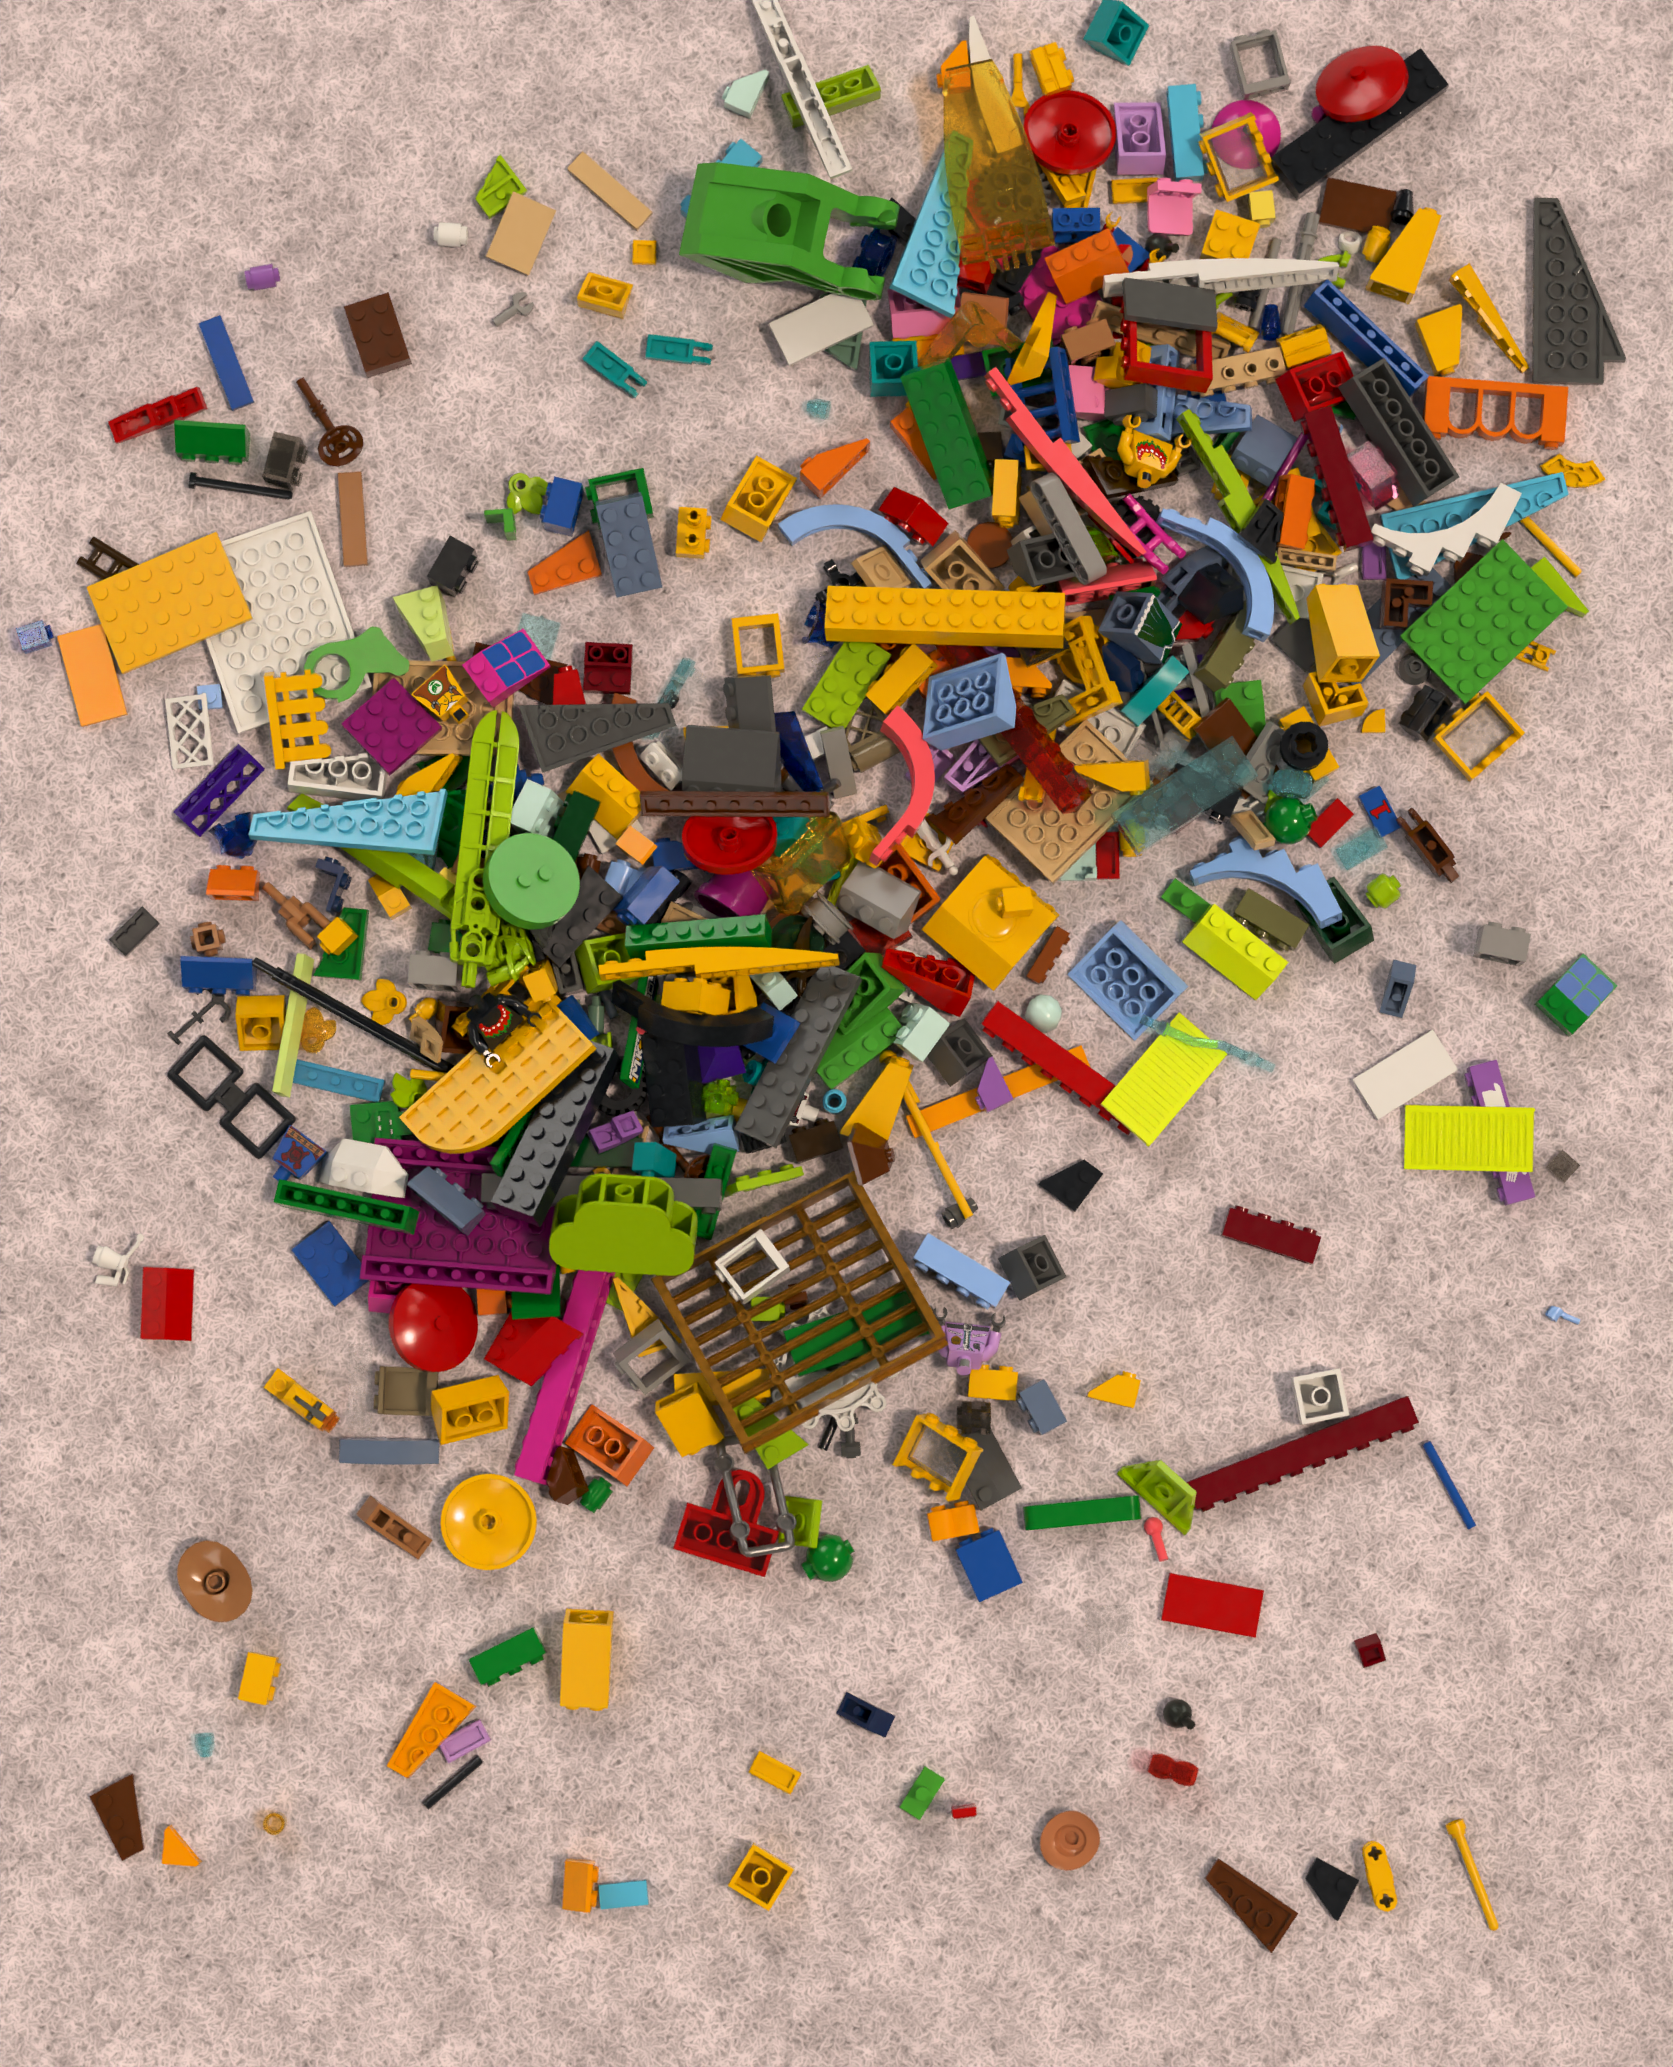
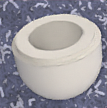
(1351, 247)

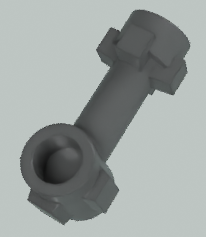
(850, 1448)

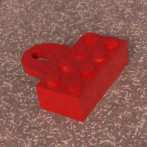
(707, 1531)

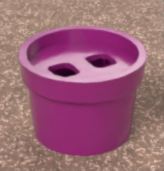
(732, 895)

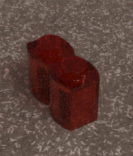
(1179, 1770)

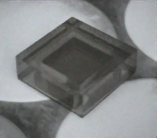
(1562, 1166)

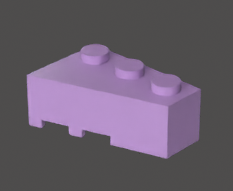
(973, 768)

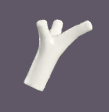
(1340, 573)

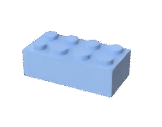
(961, 1271)

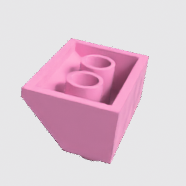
(913, 318)

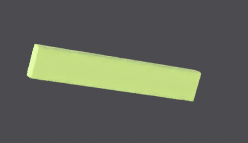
(292, 1029)

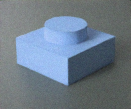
(213, 695)

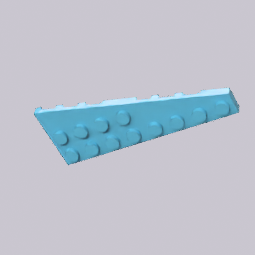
(932, 253)
(1443, 514)
(387, 824)

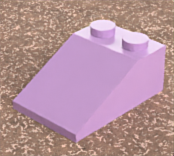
(1139, 139)

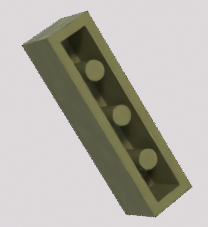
(1225, 653)

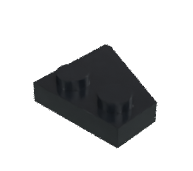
(1263, 530)
(1072, 1183)
(1331, 1886)

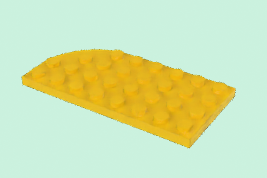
(481, 1103)

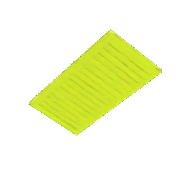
(1161, 1082)
(1469, 1138)

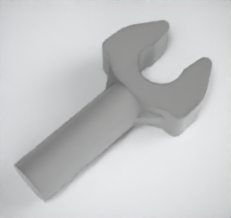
(514, 309)

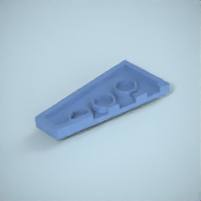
(1214, 416)

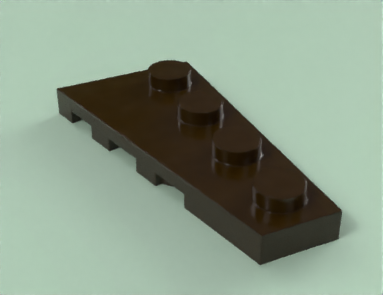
(1114, 482)

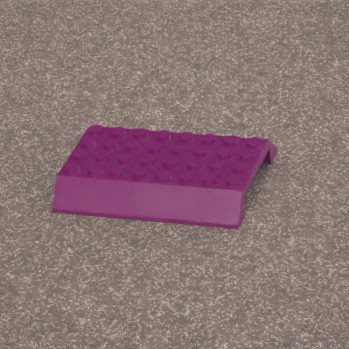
(496, 1254)

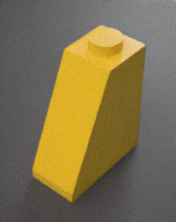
(1441, 339)

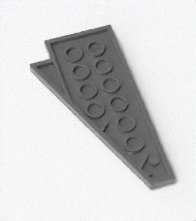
(1569, 318)

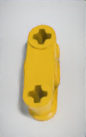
(1379, 1876)

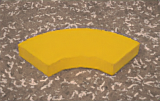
(1575, 474)

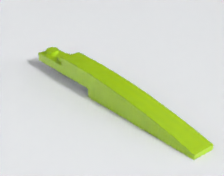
(1236, 503)
(398, 869)

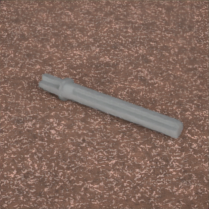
(1295, 293)

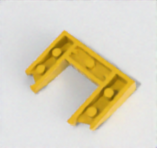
(1100, 692)

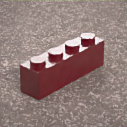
(1270, 1235)

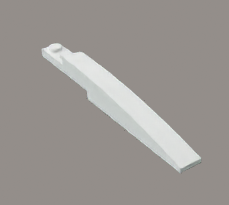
(802, 87)
(1229, 274)

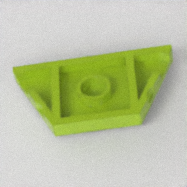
(1162, 1490)

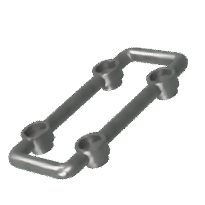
(740, 1529)

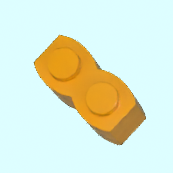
(952, 1522)

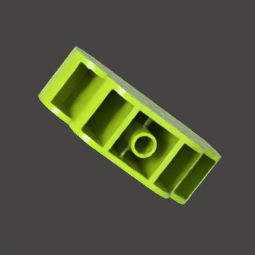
(624, 1227)

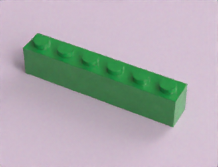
(717, 932)
(346, 1206)

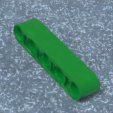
(1082, 1512)

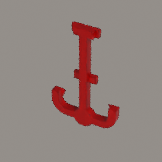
(1114, 542)

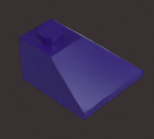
(720, 1062)

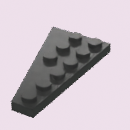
(582, 730)

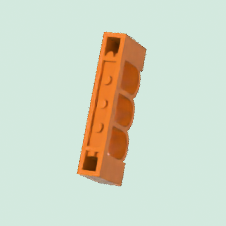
(1552, 412)

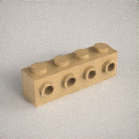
(1244, 371)

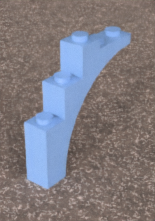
(1275, 868)

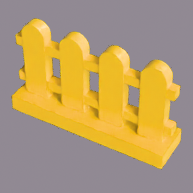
(295, 706)

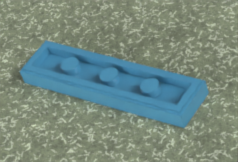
(338, 1081)

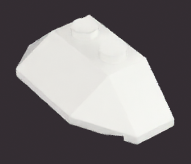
(364, 1169)

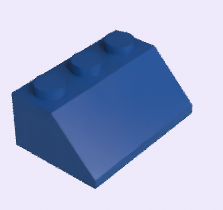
(218, 975)

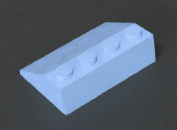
(969, 703)
(1127, 979)

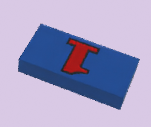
(1379, 811)

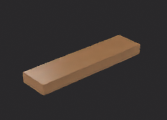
(352, 519)

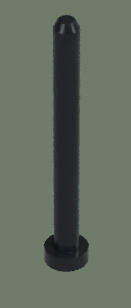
(195, 481)

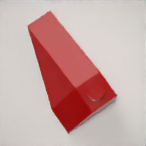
(940, 982)

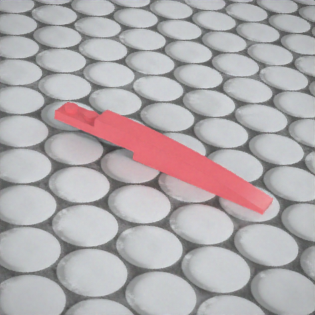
(1060, 460)

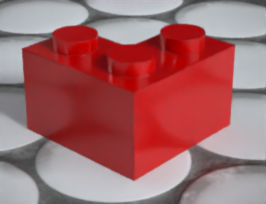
(913, 516)

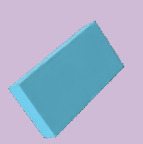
(623, 1894)

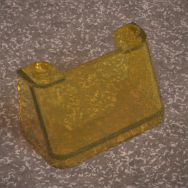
(805, 865)

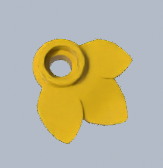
(380, 1001)

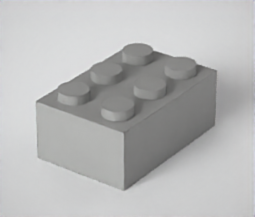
(434, 972)

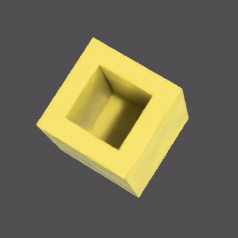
(1261, 207)

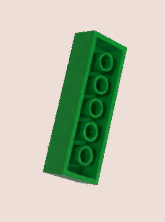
(948, 433)

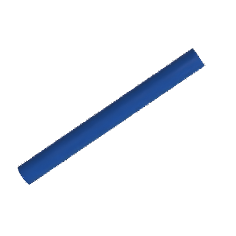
(1449, 1485)

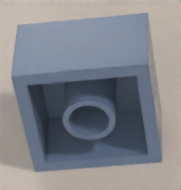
(1041, 1407)

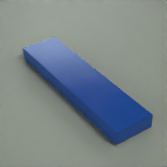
(226, 363)

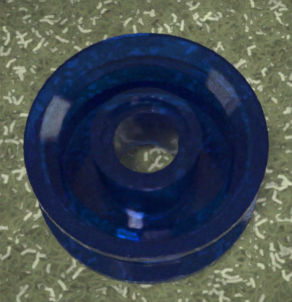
(876, 253)

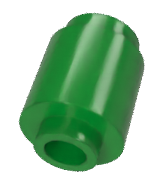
(597, 1495)

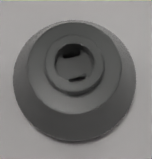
(1408, 673)

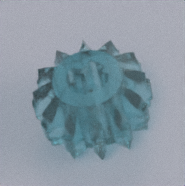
(1292, 784)

